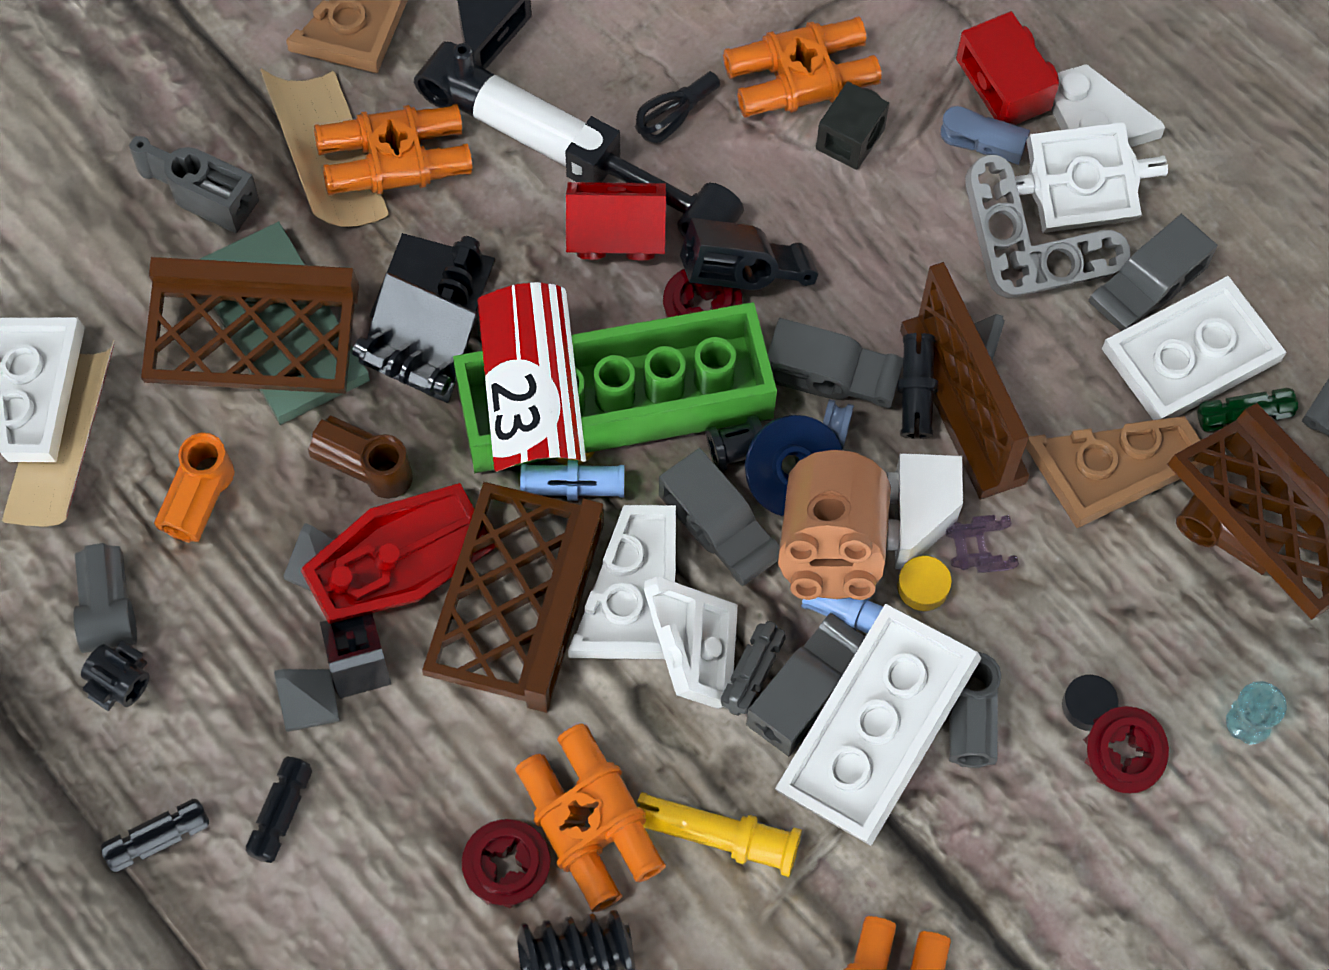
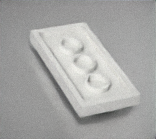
(878, 724)

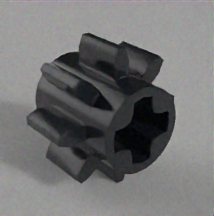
(115, 675)

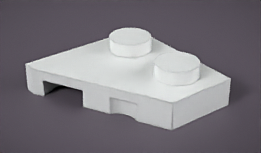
(1091, 100)

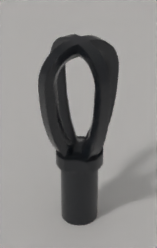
(686, 97)

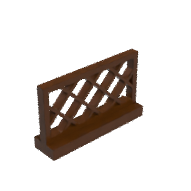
(250, 283)
(970, 390)
(1296, 492)
(559, 608)

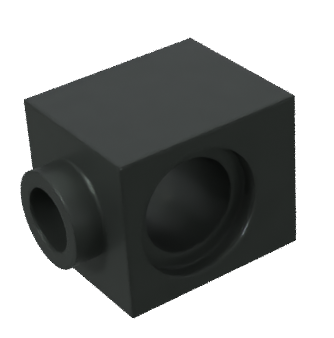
(852, 125)

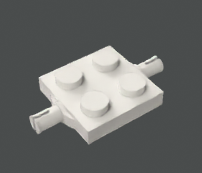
(1086, 176)

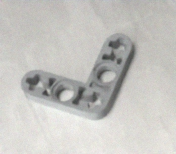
(1031, 258)

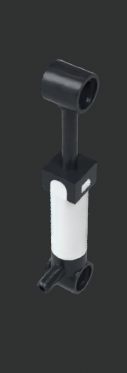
(584, 148)

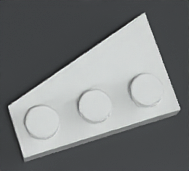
(617, 611)

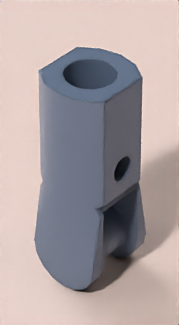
(984, 134)

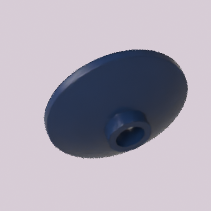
(783, 437)

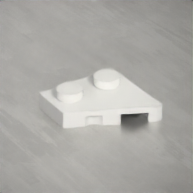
(695, 638)

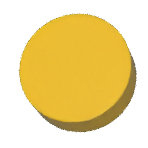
(924, 583)

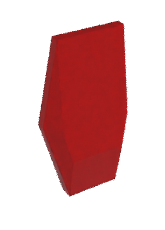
(392, 554)

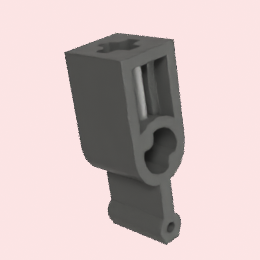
(199, 182)
(1155, 273)
(831, 364)
(718, 516)
(803, 685)

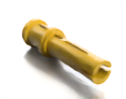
(742, 838)

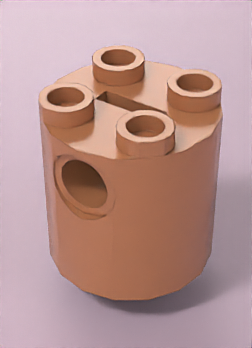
(835, 526)

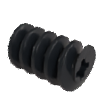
(575, 950)

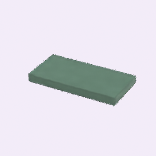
(275, 247)

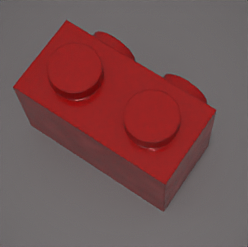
(1007, 69)
(615, 219)

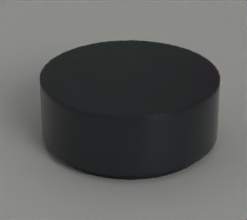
(1088, 699)

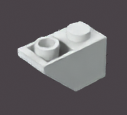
(926, 502)

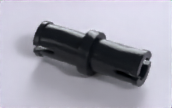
(917, 386)

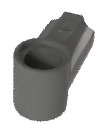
(103, 608)
(975, 719)

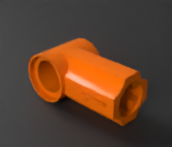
(193, 490)

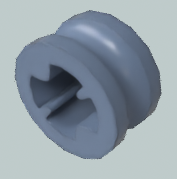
(838, 420)

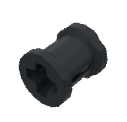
(732, 442)

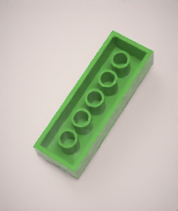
(648, 381)

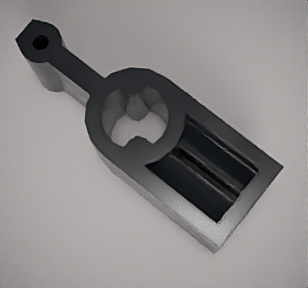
(741, 257)

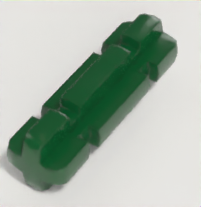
(1214, 414)

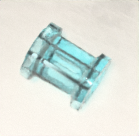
(1259, 698)

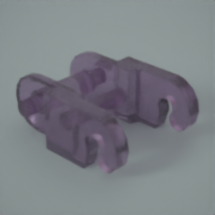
(983, 560)

